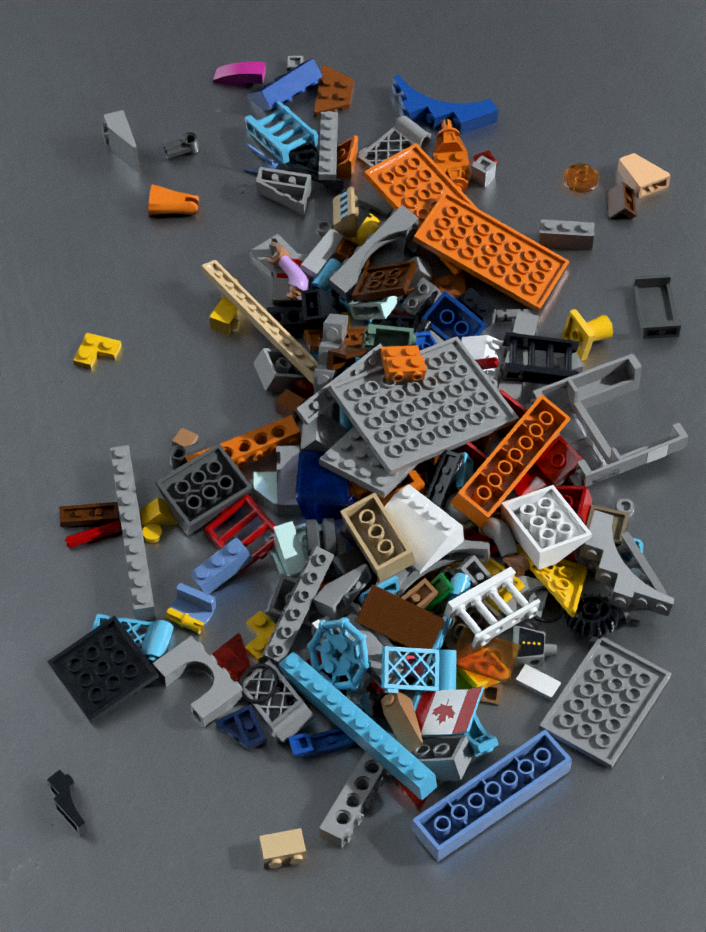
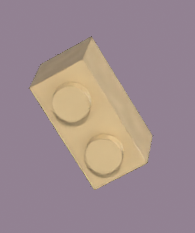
(282, 848)

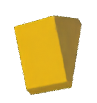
(157, 513)

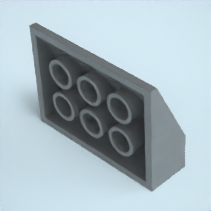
(203, 488)

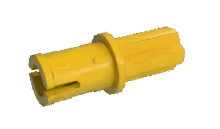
(184, 620)

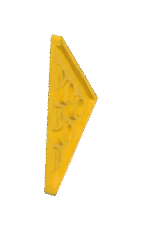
(562, 580)

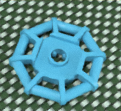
(349, 649)

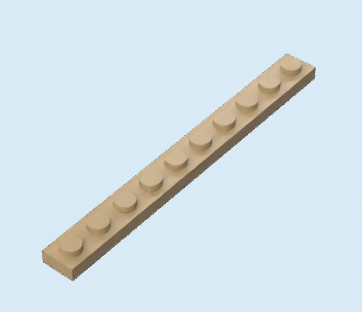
(261, 319)

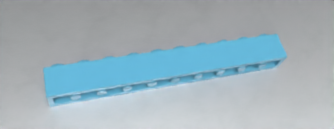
(358, 726)

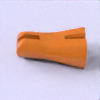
(168, 201)

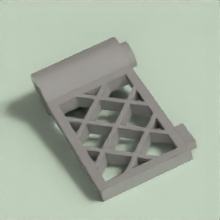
(406, 130)
(294, 717)

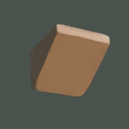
(492, 694)

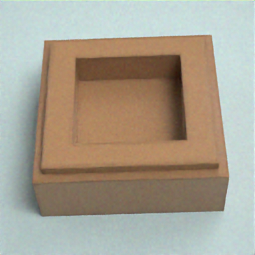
(185, 438)

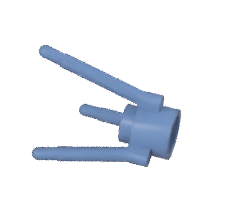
(268, 163)

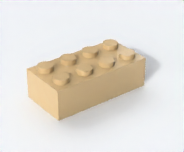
(377, 537)

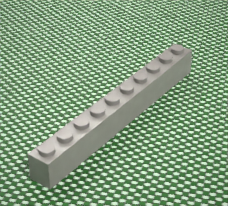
(132, 533)

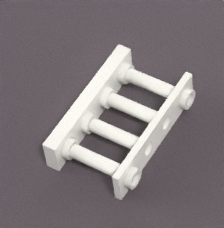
(489, 589)

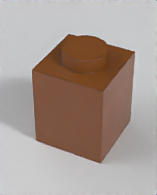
(287, 403)

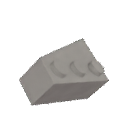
(285, 188)
(286, 480)

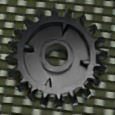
(593, 617)

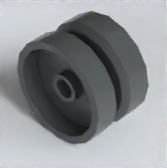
(324, 539)

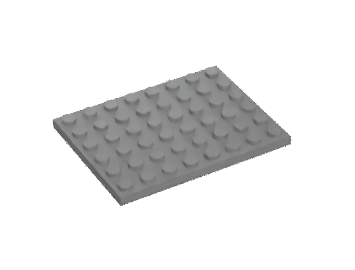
(424, 417)

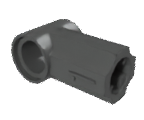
(187, 145)
(178, 453)

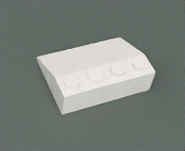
(544, 525)
(424, 527)

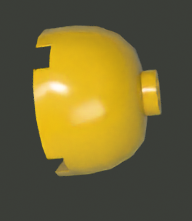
(369, 226)

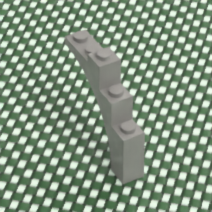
(333, 337)
(465, 549)
(612, 570)

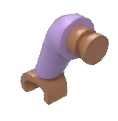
(297, 279)

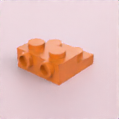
(403, 363)

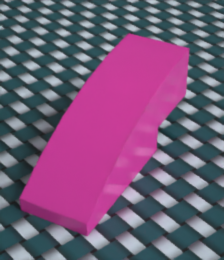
(241, 73)

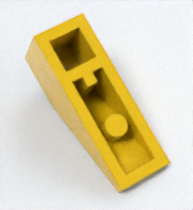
(224, 316)

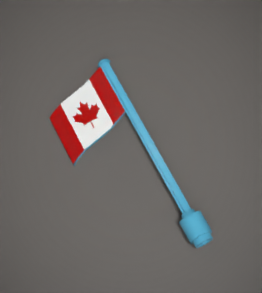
(446, 710)

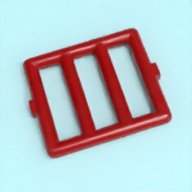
(256, 511)

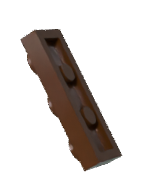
(89, 514)

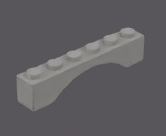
(398, 226)

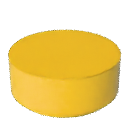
(152, 533)

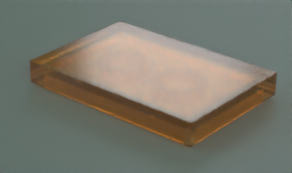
(491, 660)

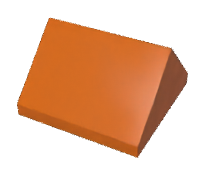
(346, 157)

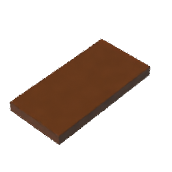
(399, 619)

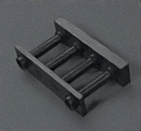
(530, 372)

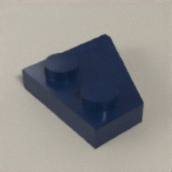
(243, 727)

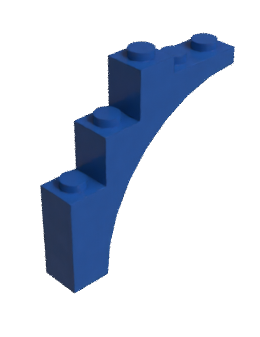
(464, 116)

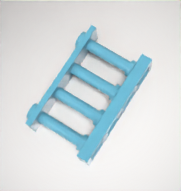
(274, 143)

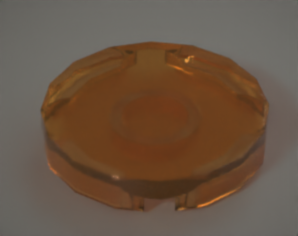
(581, 178)

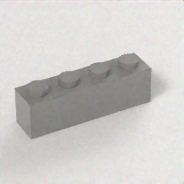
(374, 652)

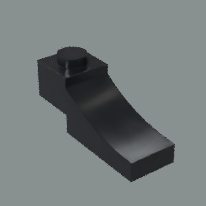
(62, 787)

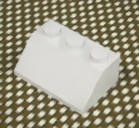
(485, 347)

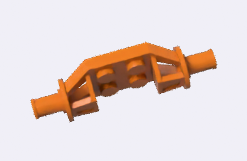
(452, 156)

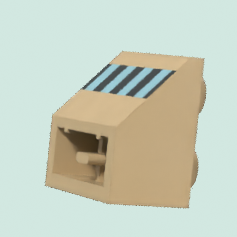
(345, 212)

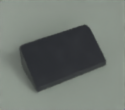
(372, 704)

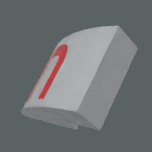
(281, 280)

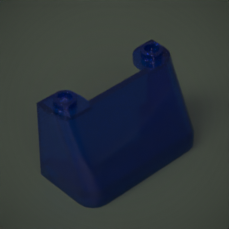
(319, 490)

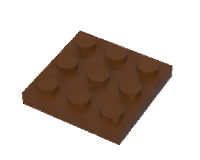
(384, 281)

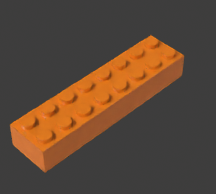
(510, 460)

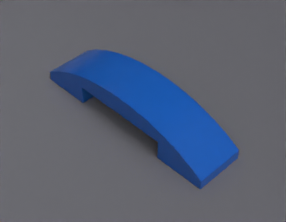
(321, 743)

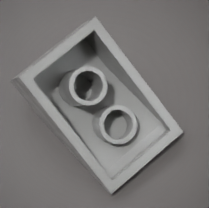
(120, 138)
(276, 370)
(445, 756)

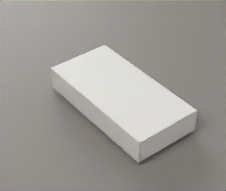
(538, 682)

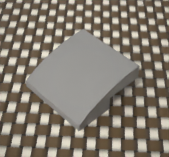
(372, 199)

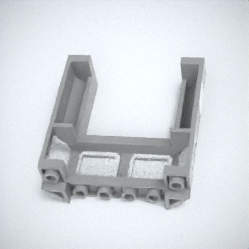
(581, 433)

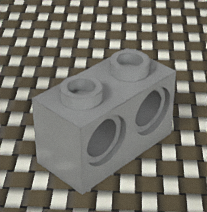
(421, 298)

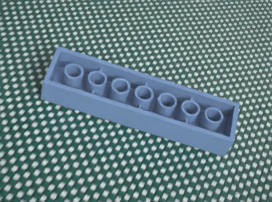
(491, 795)

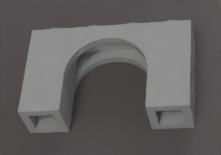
(191, 657)

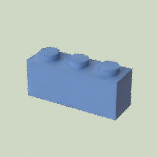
(221, 566)

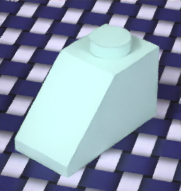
(265, 490)

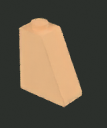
(642, 175)

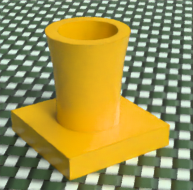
(586, 332)

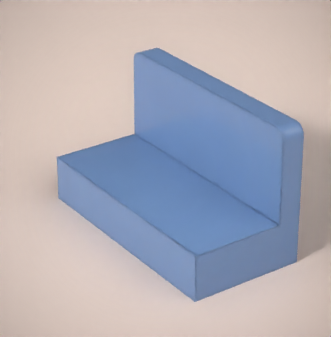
(194, 602)

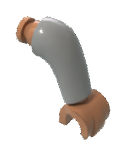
(500, 532)

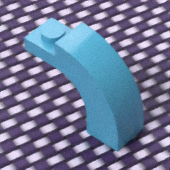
(479, 739)

